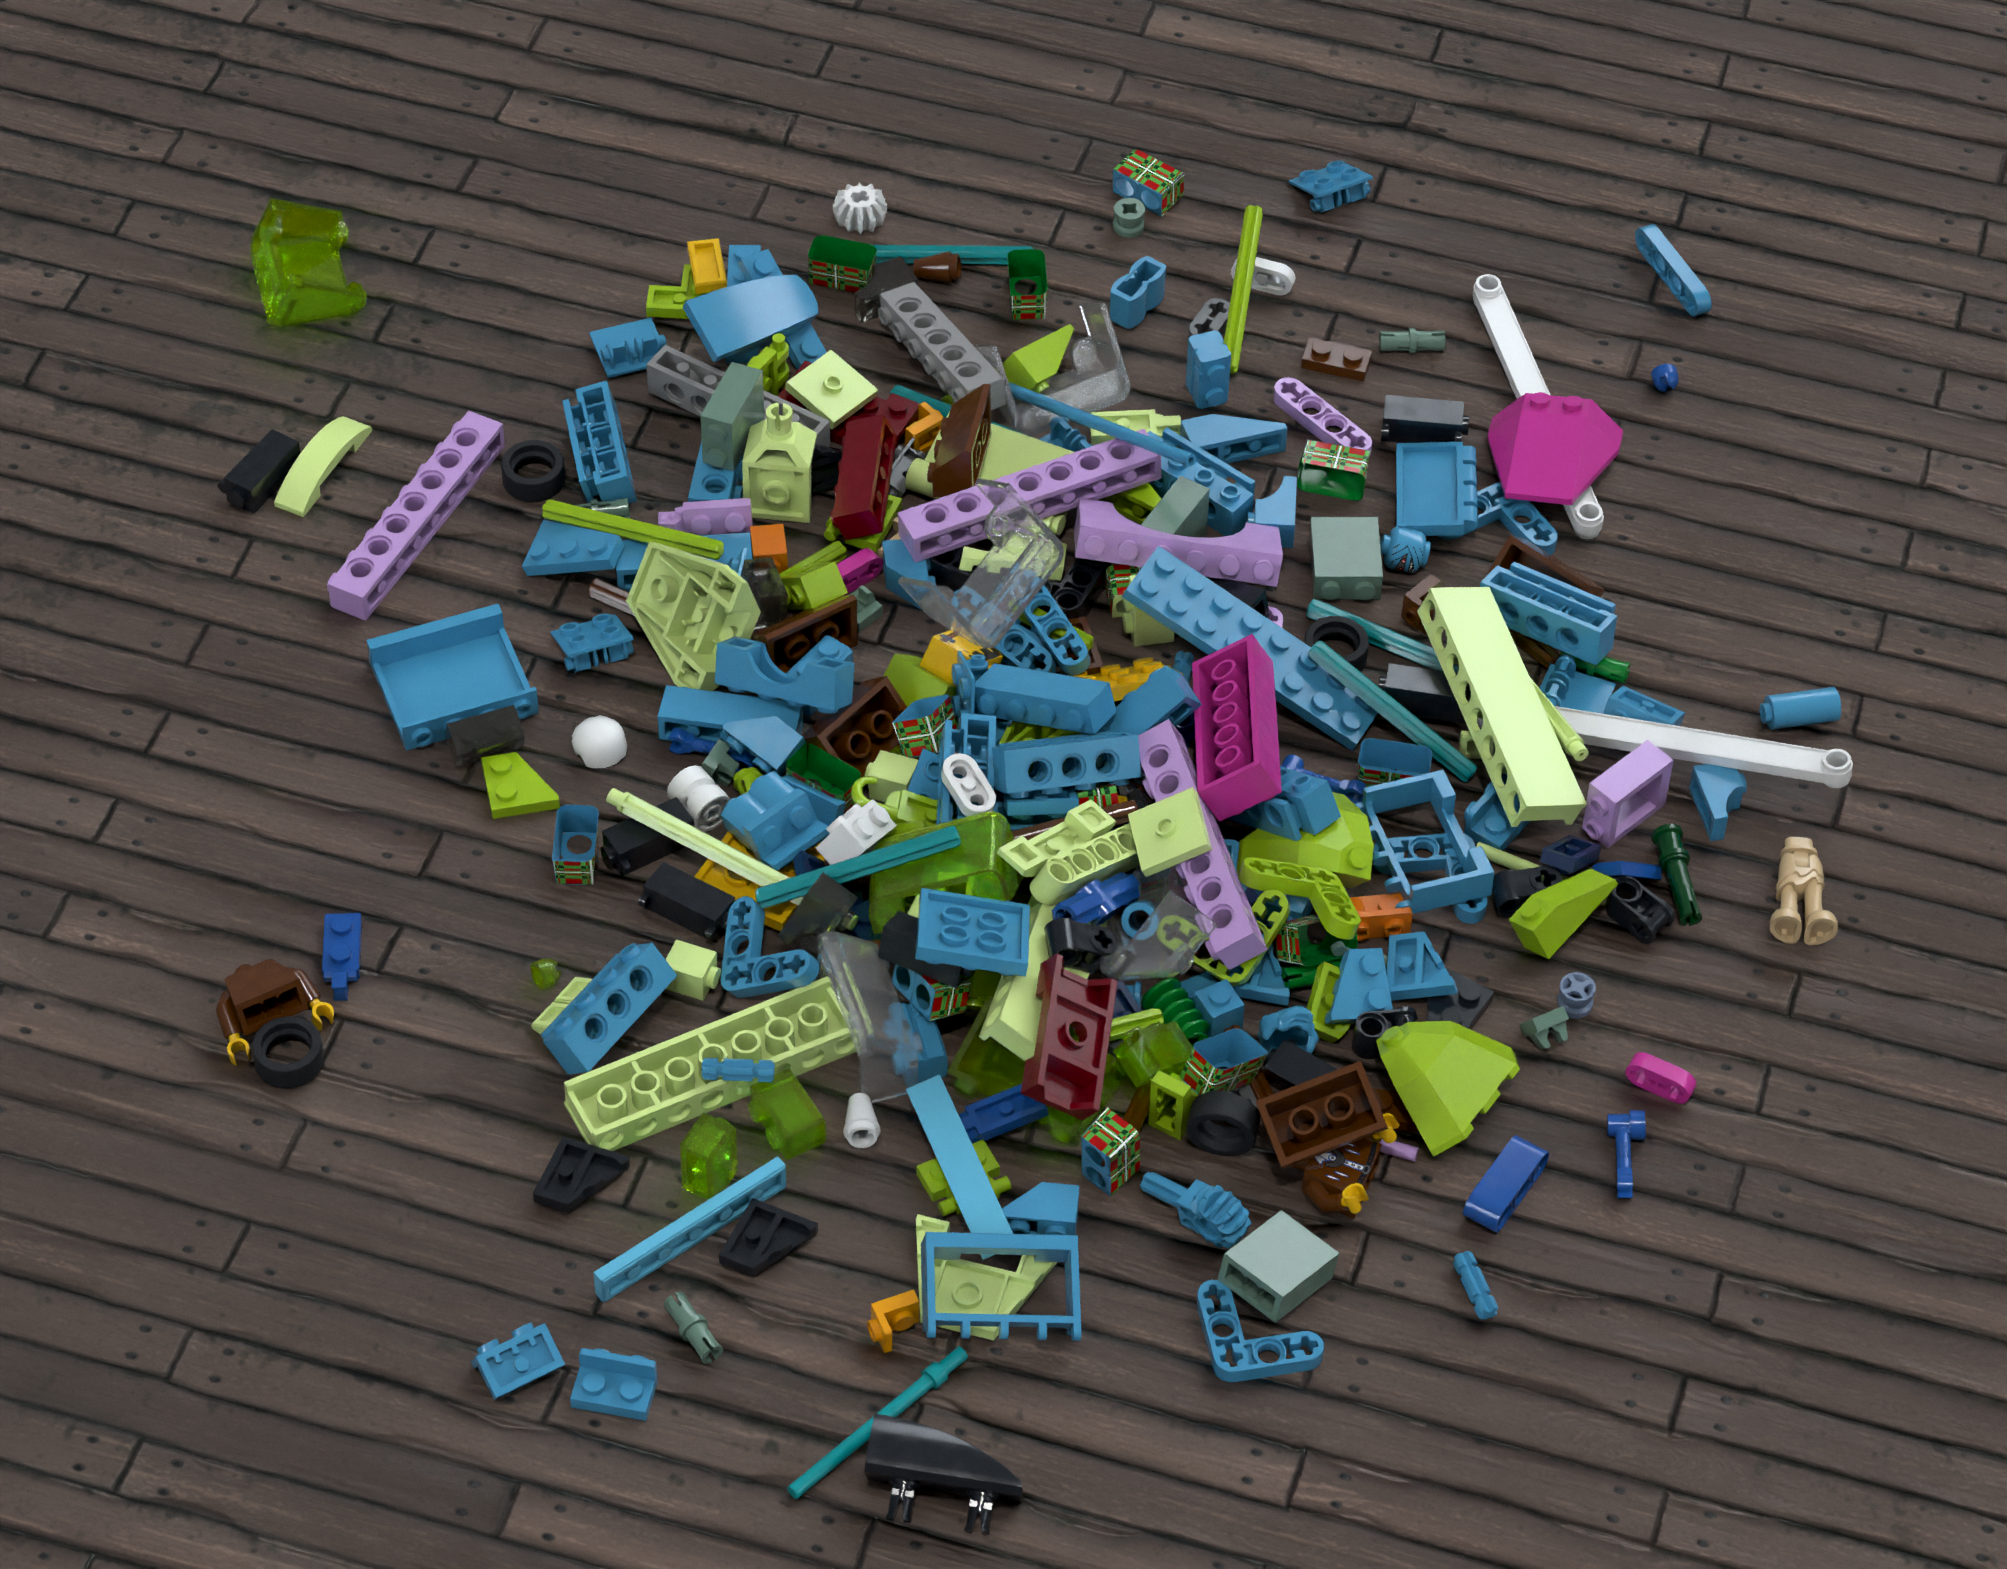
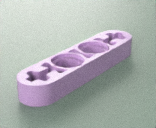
(1317, 423)

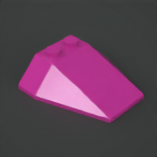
(1551, 447)

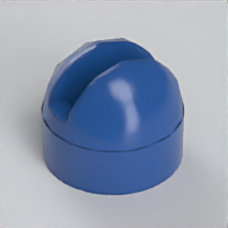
(1665, 376)

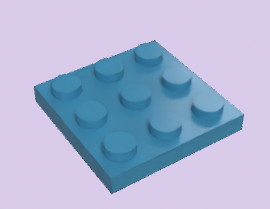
(973, 932)

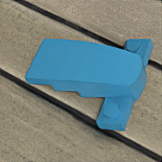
(755, 310)

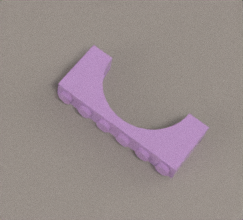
(1245, 557)

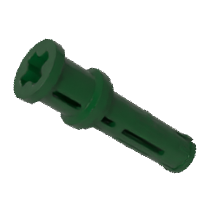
(1674, 862)

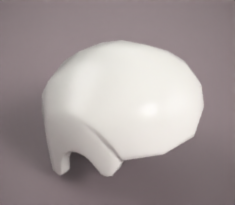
(599, 742)

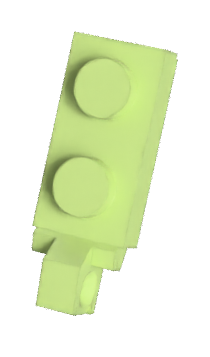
(1136, 421)

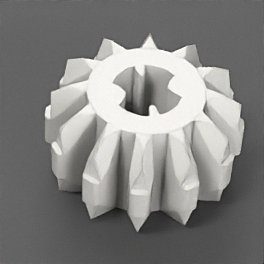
(860, 208)

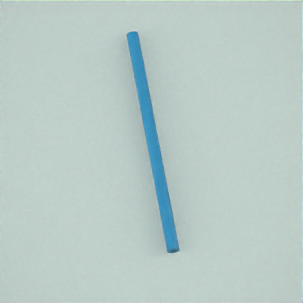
(1103, 425)

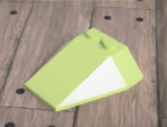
(689, 608)

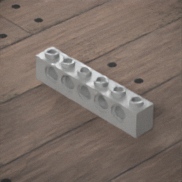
(938, 344)
(692, 383)

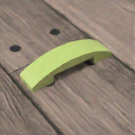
(316, 462)
(1079, 827)

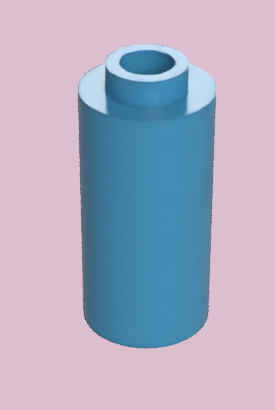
(1801, 708)
(1128, 919)

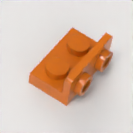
(1380, 916)

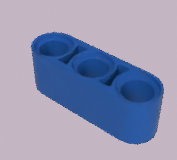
(1506, 1183)

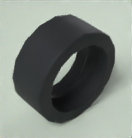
(533, 488)
(1341, 629)
(283, 1030)
(1228, 1108)

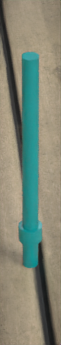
(932, 1377)

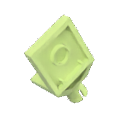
(779, 467)

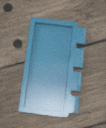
(1436, 487)

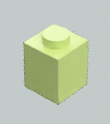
(892, 773)
(694, 968)

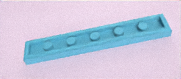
(958, 1158)
(689, 1230)

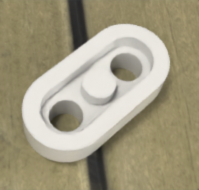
(1270, 276)
(971, 788)

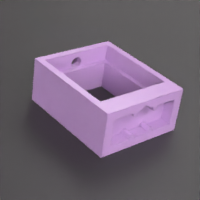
(1627, 794)

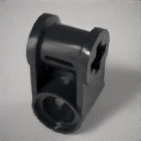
(1514, 887)
(1638, 910)
(1079, 943)
(1371, 1026)

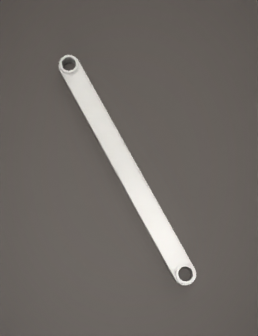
(1524, 378)
(1714, 748)

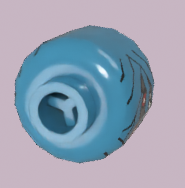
(1405, 549)

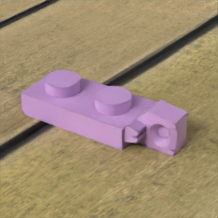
(710, 517)

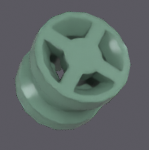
(1129, 217)

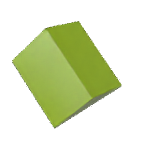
(914, 681)

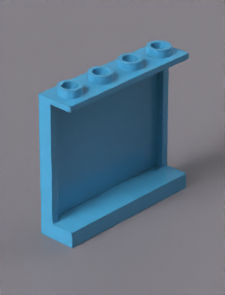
(449, 674)

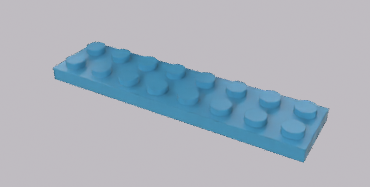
(1215, 618)

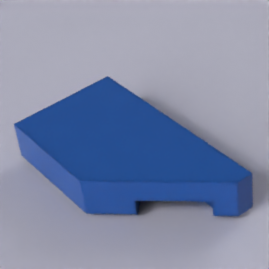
(1635, 870)

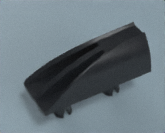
(924, 1457)

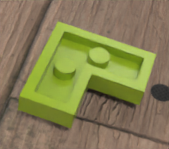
(668, 300)

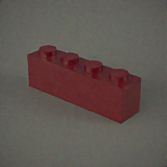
(864, 477)

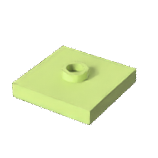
(831, 389)
(1169, 832)

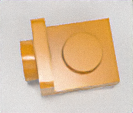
(925, 429)
(892, 1314)

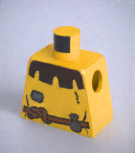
(943, 654)

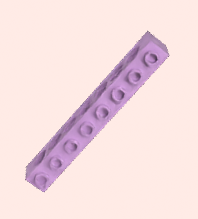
(1045, 487)
(415, 515)
(1212, 875)

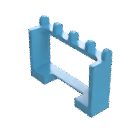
(1436, 788)
(1043, 1247)

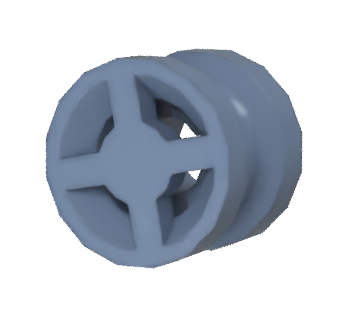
(1581, 989)

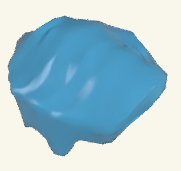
(1288, 1023)

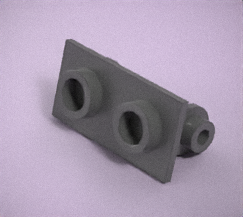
(902, 460)

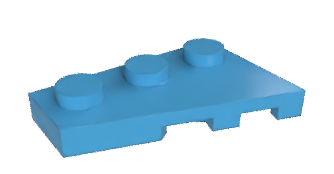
(571, 549)

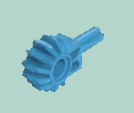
(1202, 1208)

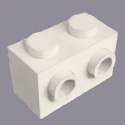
(855, 832)

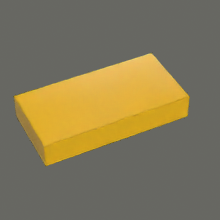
(706, 265)

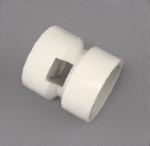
(699, 797)

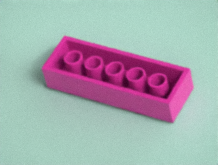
(1236, 728)

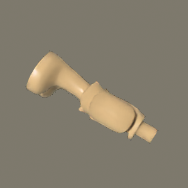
(1799, 878)

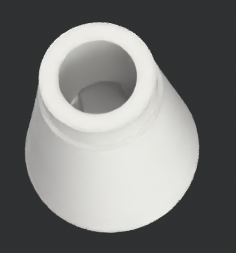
(861, 1122)

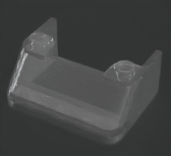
(1092, 385)
(1006, 578)
(1167, 936)
(872, 1014)

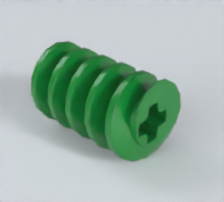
(1177, 1007)

